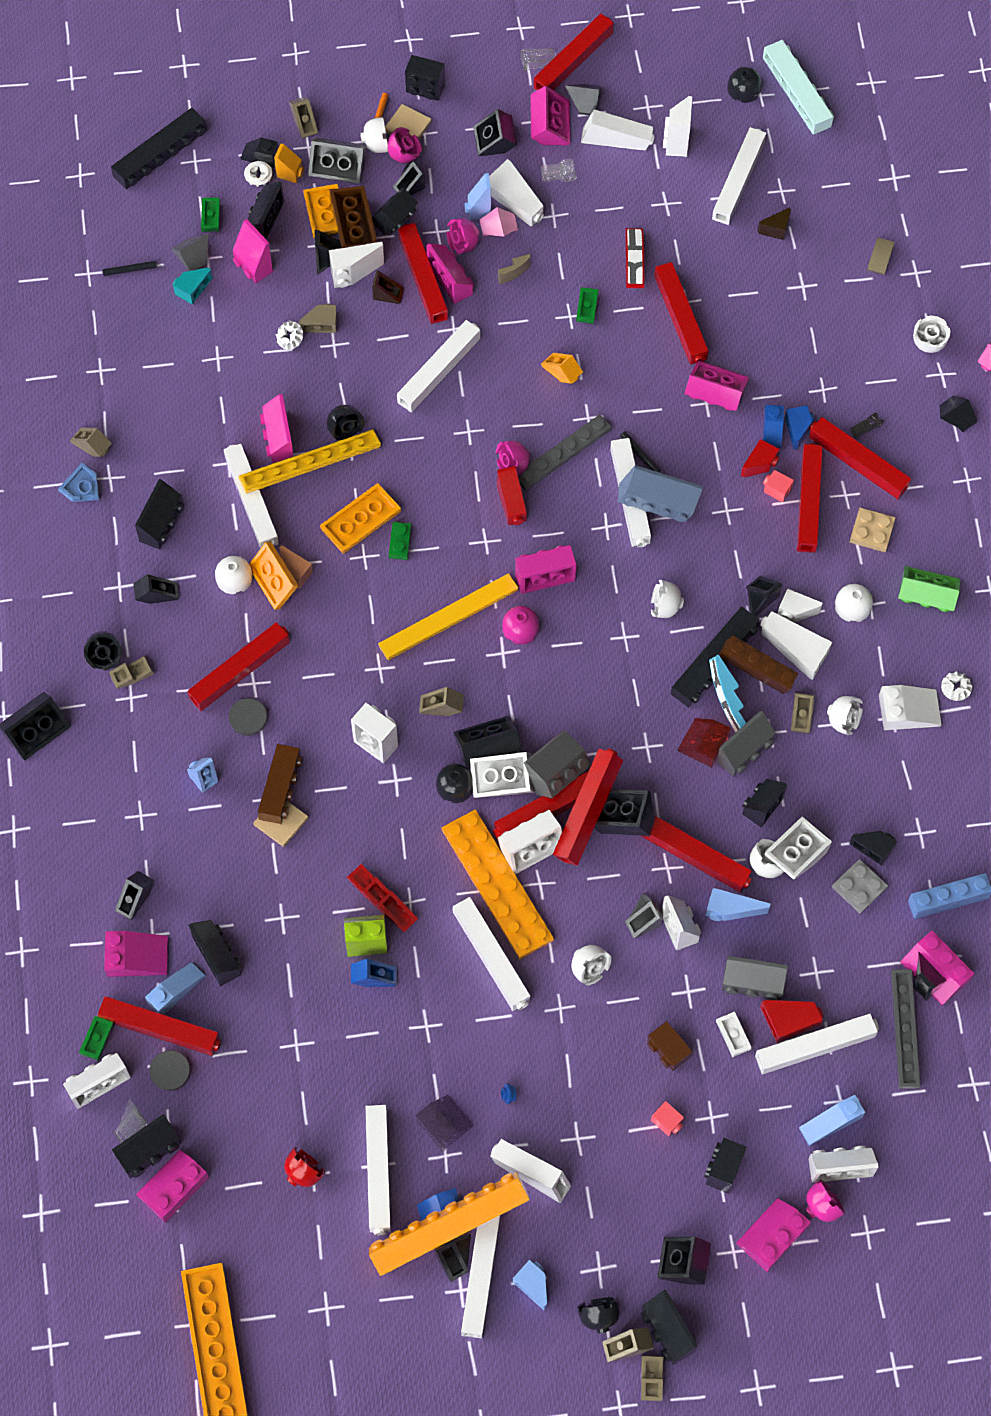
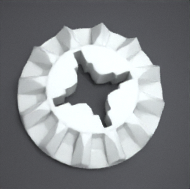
(251, 172)
(296, 336)
(960, 693)

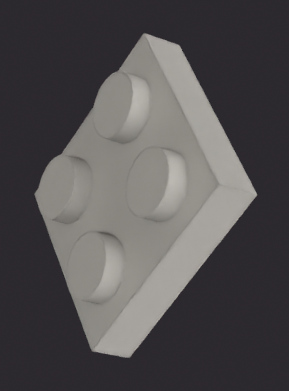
(859, 886)

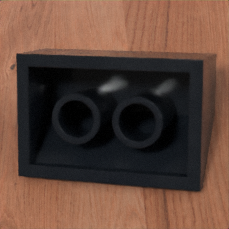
(267, 208)
(159, 515)
(34, 725)
(488, 739)
(627, 813)
(215, 951)
(147, 1147)
(668, 1328)

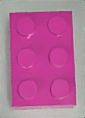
(545, 569)

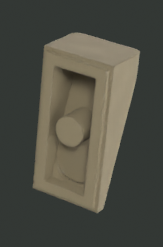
(802, 713)

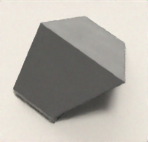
(192, 252)
(644, 917)

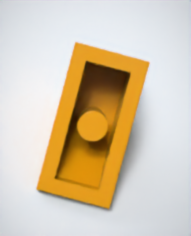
(288, 164)
(562, 367)

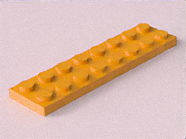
(497, 884)
(214, 1341)

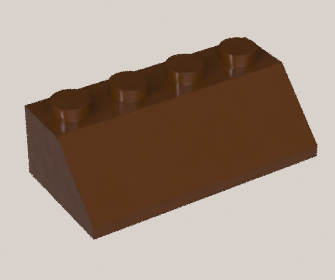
(353, 216)

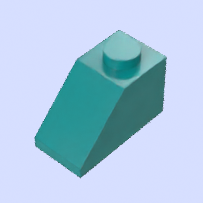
(192, 284)

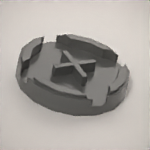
(247, 717)
(169, 1070)

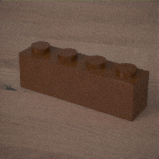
(758, 664)
(279, 784)

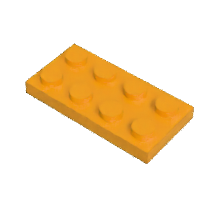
(360, 518)

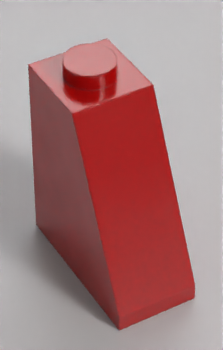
(511, 495)
(790, 1017)

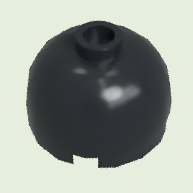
(744, 84)
(344, 422)
(102, 650)
(454, 783)
(600, 1313)

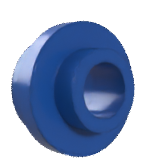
(508, 1093)

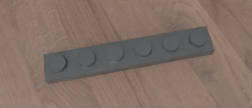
(564, 452)
(905, 1029)

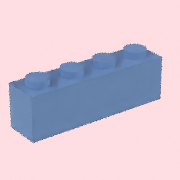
(950, 896)

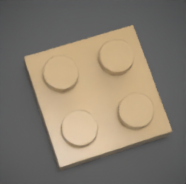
(872, 529)

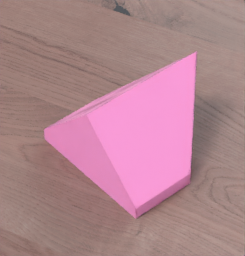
(498, 223)

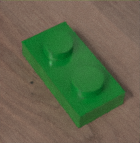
(210, 215)
(587, 305)
(400, 540)
(96, 1038)

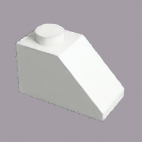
(798, 607)

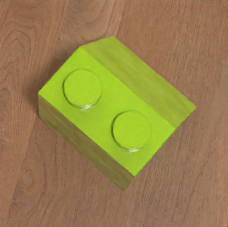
(365, 935)

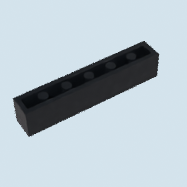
(159, 148)
(698, 675)

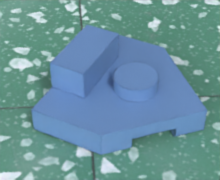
(81, 485)

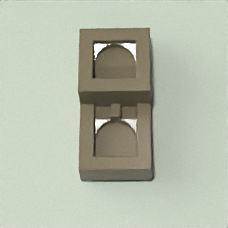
(880, 256)
(518, 267)
(132, 673)
(651, 1378)

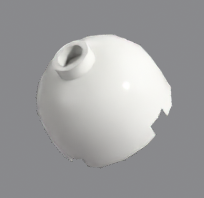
(375, 135)
(931, 334)
(233, 574)
(666, 599)
(853, 603)
(845, 714)
(761, 863)
(590, 963)

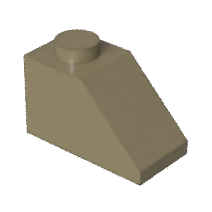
(303, 116)
(320, 320)
(91, 441)
(441, 702)
(628, 1344)

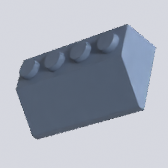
(659, 493)

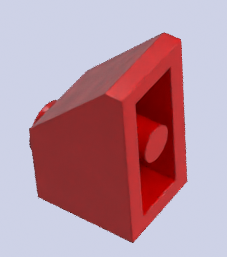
(761, 459)

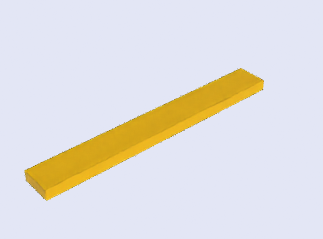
(309, 461)
(448, 616)

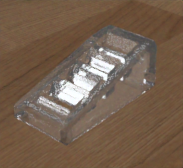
(534, 63)

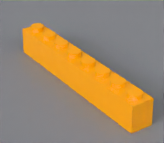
(448, 1224)

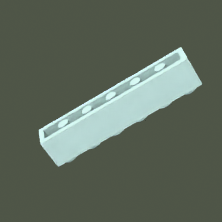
(798, 87)

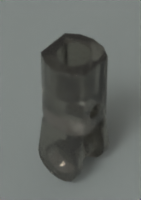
(865, 426)

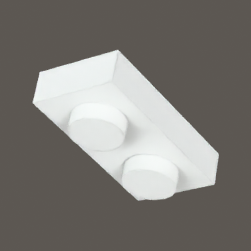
(733, 1034)

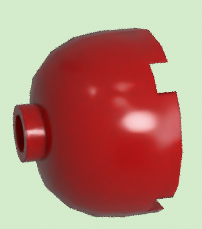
(302, 1169)

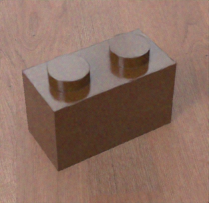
(669, 1046)

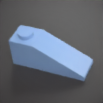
(479, 199)
(203, 773)
(732, 906)
(174, 988)
(833, 1120)

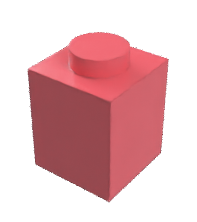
(778, 485)
(668, 1119)

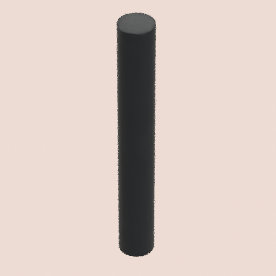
(129, 268)
(645, 458)

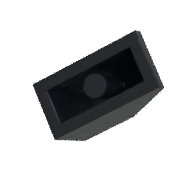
(260, 150)
(155, 590)
(874, 845)
(134, 894)

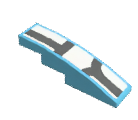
(725, 686)

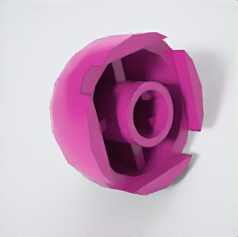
(403, 146)
(462, 235)
(513, 454)
(520, 625)
(823, 1203)

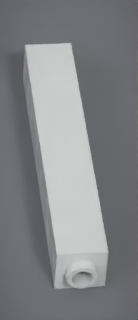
(739, 176)
(438, 366)
(252, 501)
(635, 518)
(491, 954)
(816, 1043)
(378, 1169)
(480, 1279)

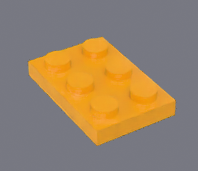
(320, 209)
(273, 575)

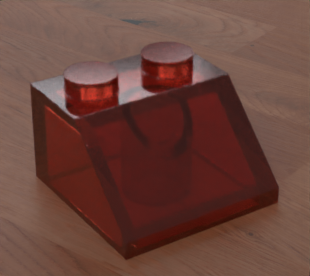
(704, 740)

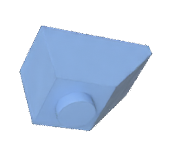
(532, 1282)

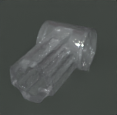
(564, 170)

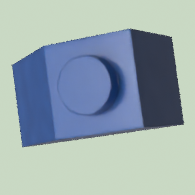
(798, 423)
(773, 424)
(373, 974)
(437, 1202)

